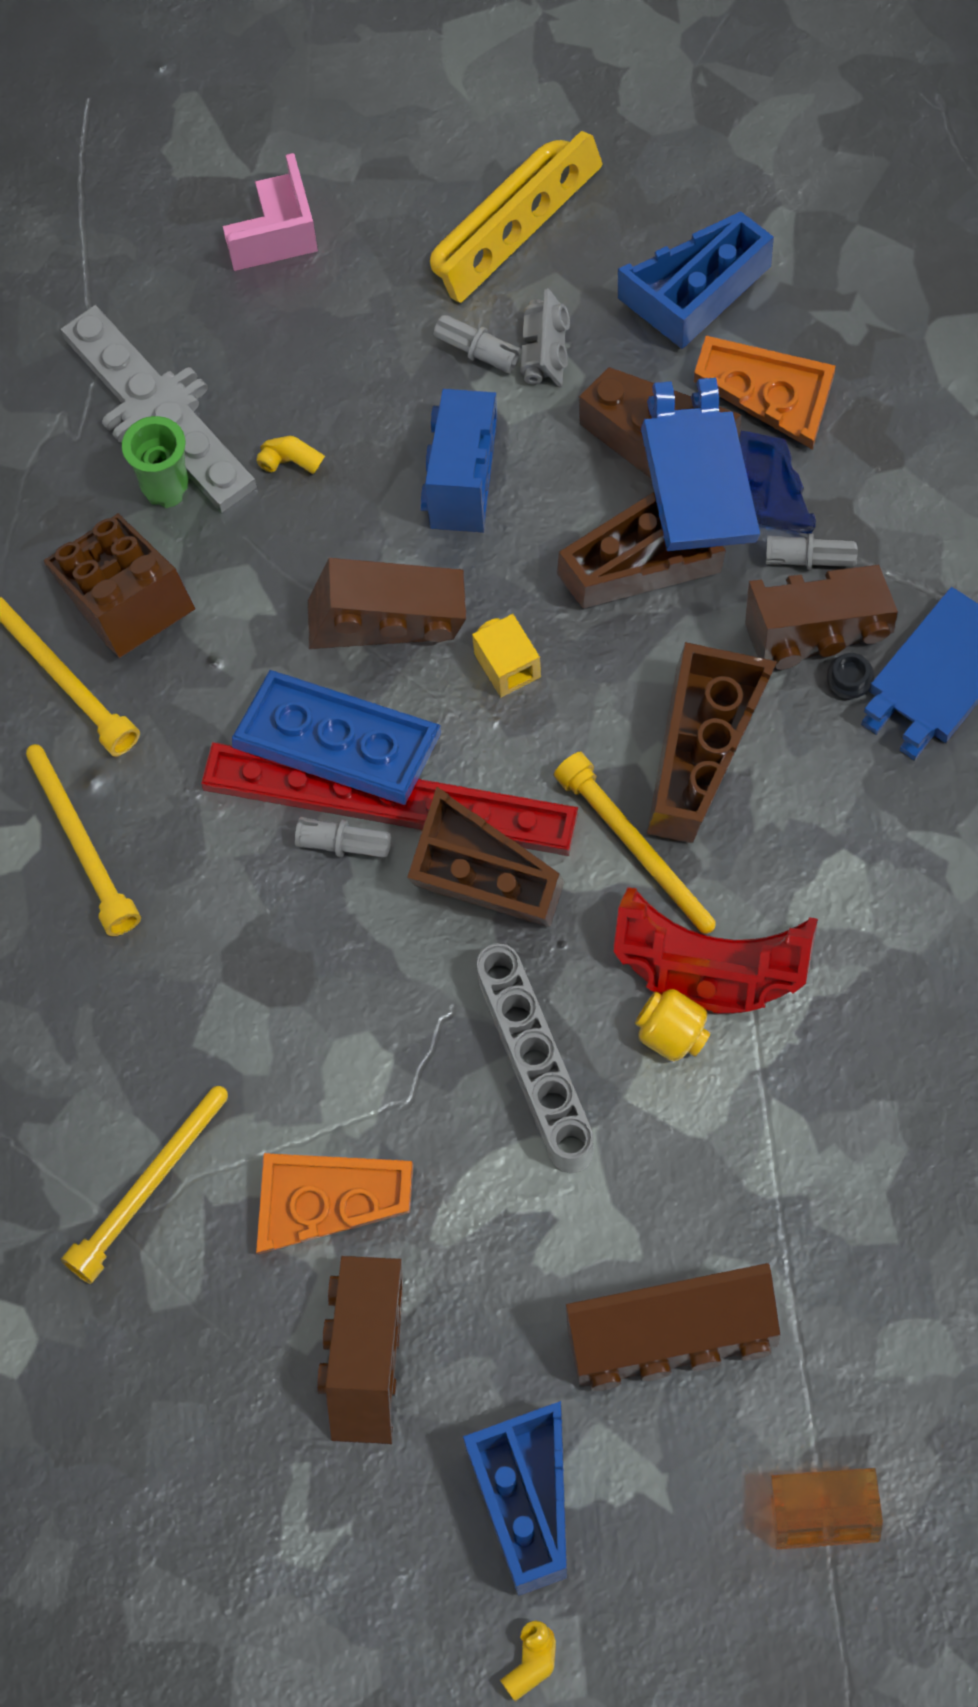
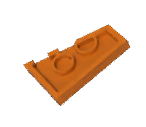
(769, 385)

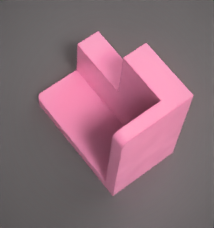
(284, 229)

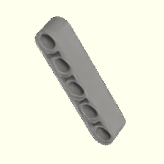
(535, 1079)

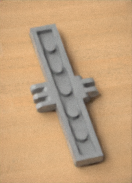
(149, 394)

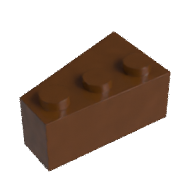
(616, 409)
(631, 558)
(384, 604)
(482, 866)

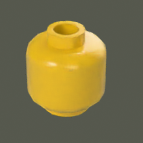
(672, 1025)

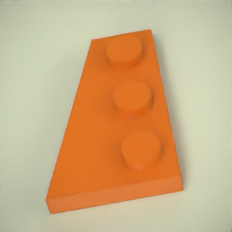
(327, 1195)

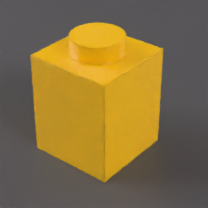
(506, 654)

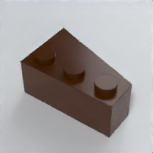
(819, 615)
(362, 1348)

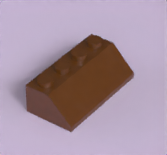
(673, 1327)

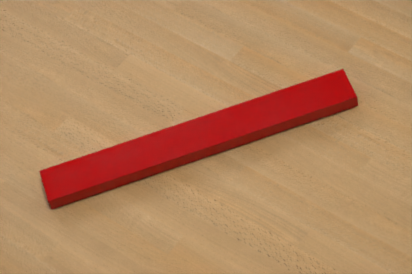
(526, 821)

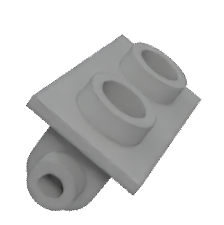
(547, 324)

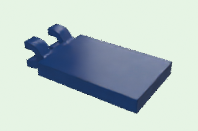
(698, 470)
(931, 676)

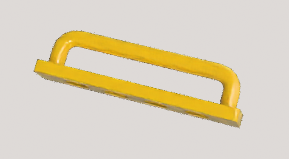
(538, 174)

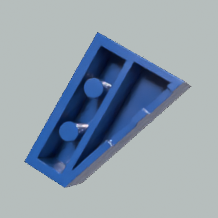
(698, 279)
(460, 460)
(523, 1490)

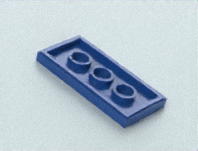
(336, 736)

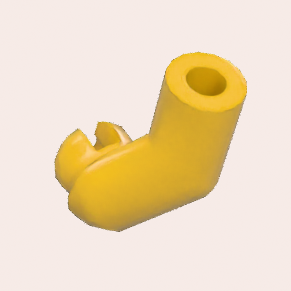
(288, 449)
(537, 1660)

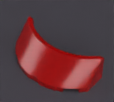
(708, 969)

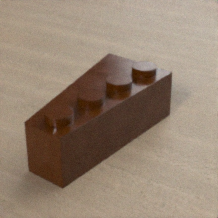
(705, 723)

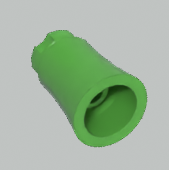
(156, 454)

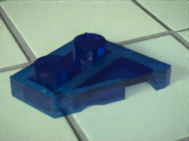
(775, 483)

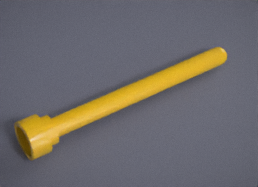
(115, 732)
(578, 775)
(116, 911)
(87, 1257)

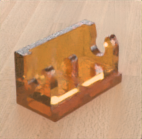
(826, 1508)

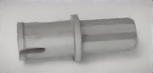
(477, 343)
(810, 551)
(341, 838)

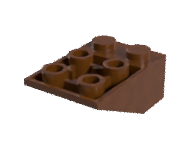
(120, 584)

